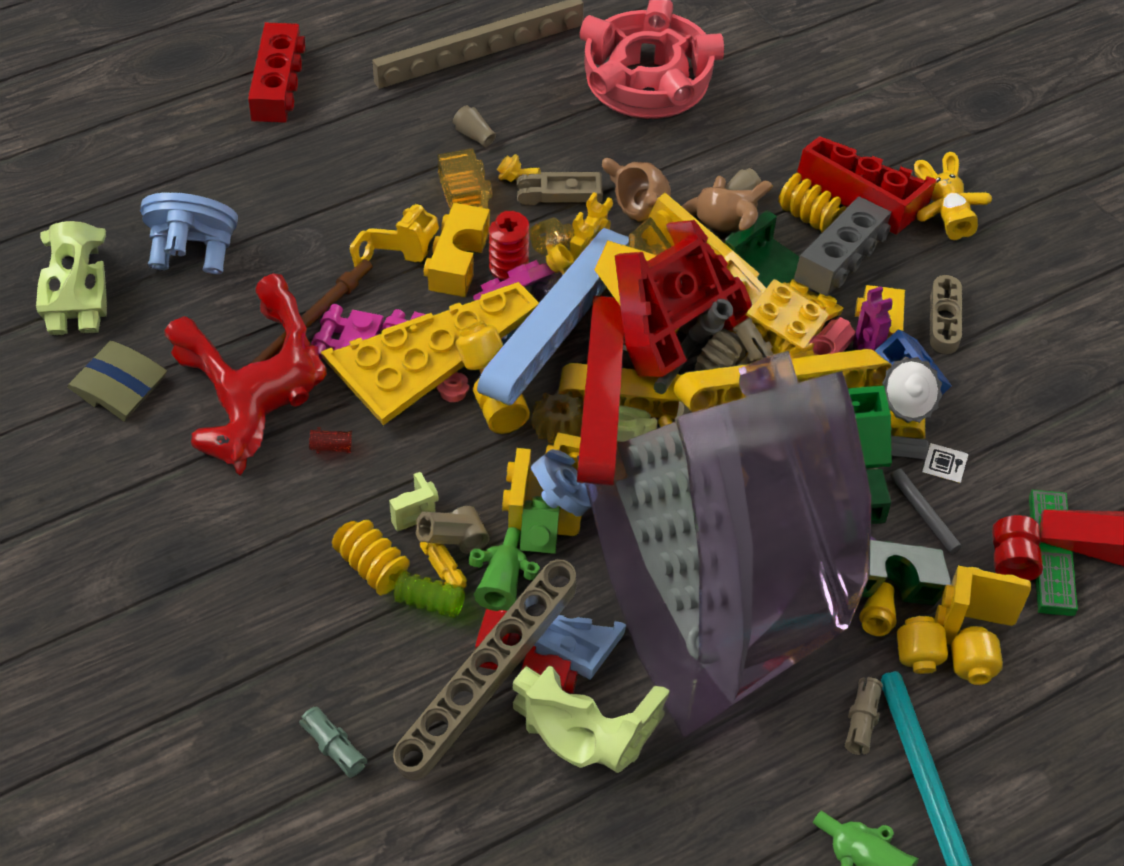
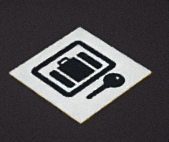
(945, 463)

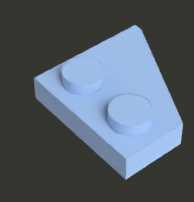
(580, 642)

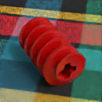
(508, 243)

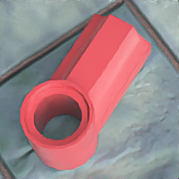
(834, 337)

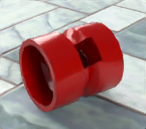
(1017, 547)

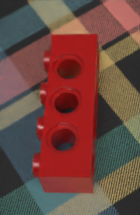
(275, 72)

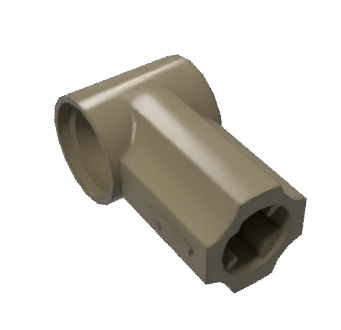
(459, 527)

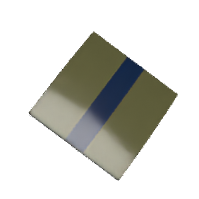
(117, 379)

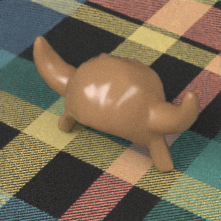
(636, 186)
(727, 209)

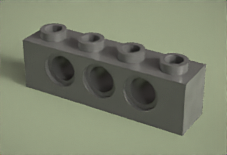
(843, 246)

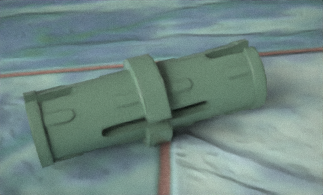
(333, 741)

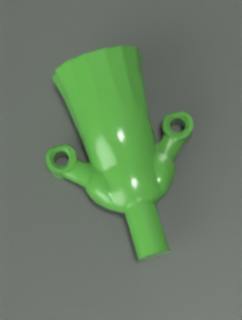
(500, 580)
(863, 845)

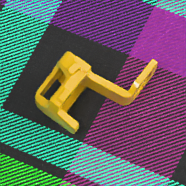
(411, 237)

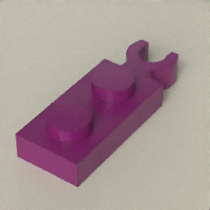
(873, 321)

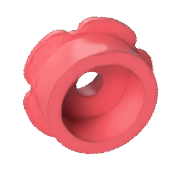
(454, 387)

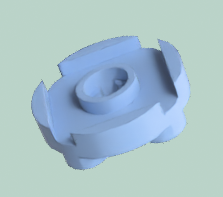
(560, 483)

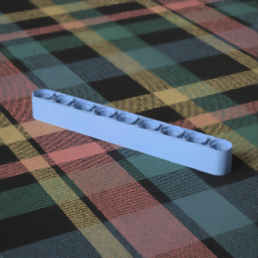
(547, 325)

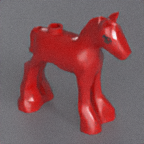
(257, 387)

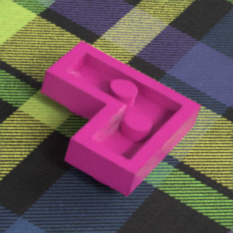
(524, 274)

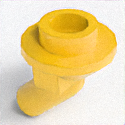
(510, 169)

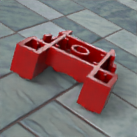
(670, 292)

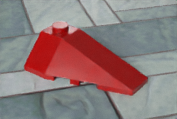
(1085, 532)

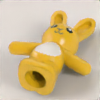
(950, 198)

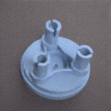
(187, 217)

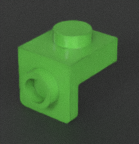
(539, 526)

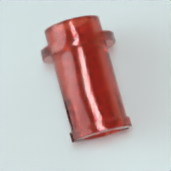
(330, 440)

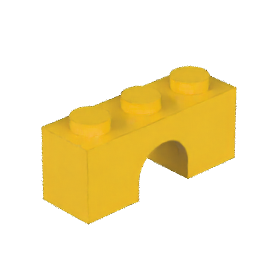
(451, 266)

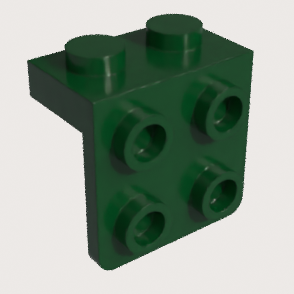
(763, 252)

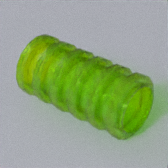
(429, 594)

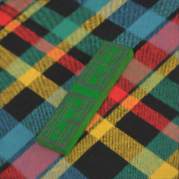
(1057, 582)

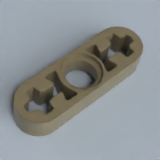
(937, 322)

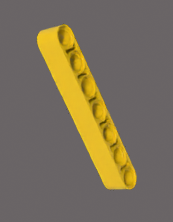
(721, 385)

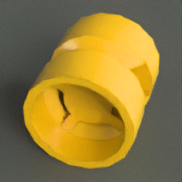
(500, 416)

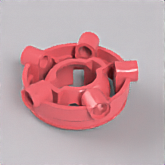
(673, 41)

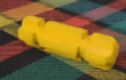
(444, 564)

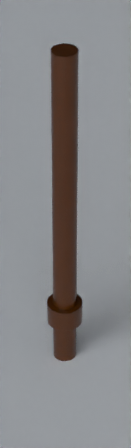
(344, 285)

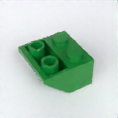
(873, 424)

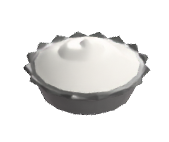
(912, 389)

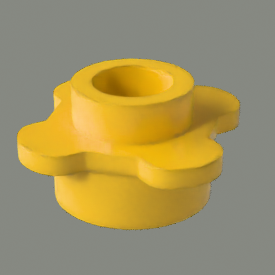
(559, 258)

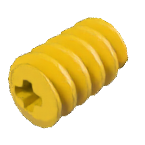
(808, 204)
(370, 554)

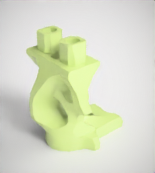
(73, 297)
(575, 726)

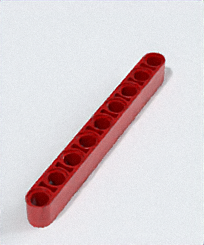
(602, 394)

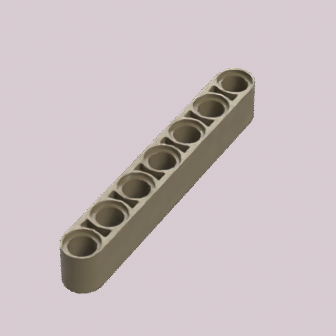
(484, 686)

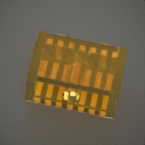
(463, 179)

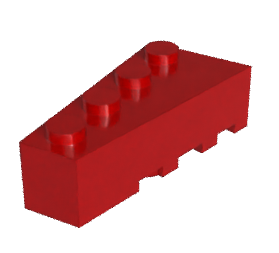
(852, 176)

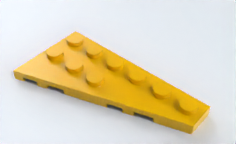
(419, 354)

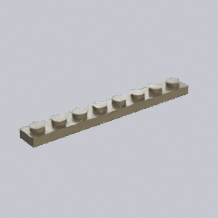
(477, 42)

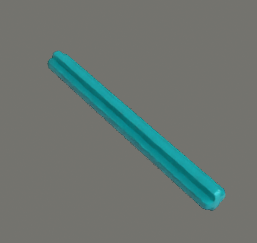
(924, 771)

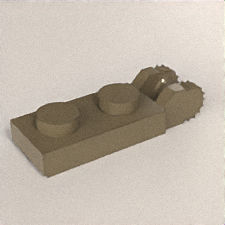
(559, 187)

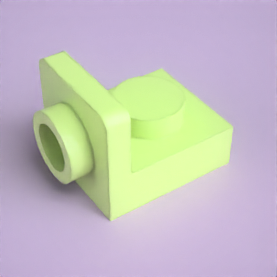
(409, 505)

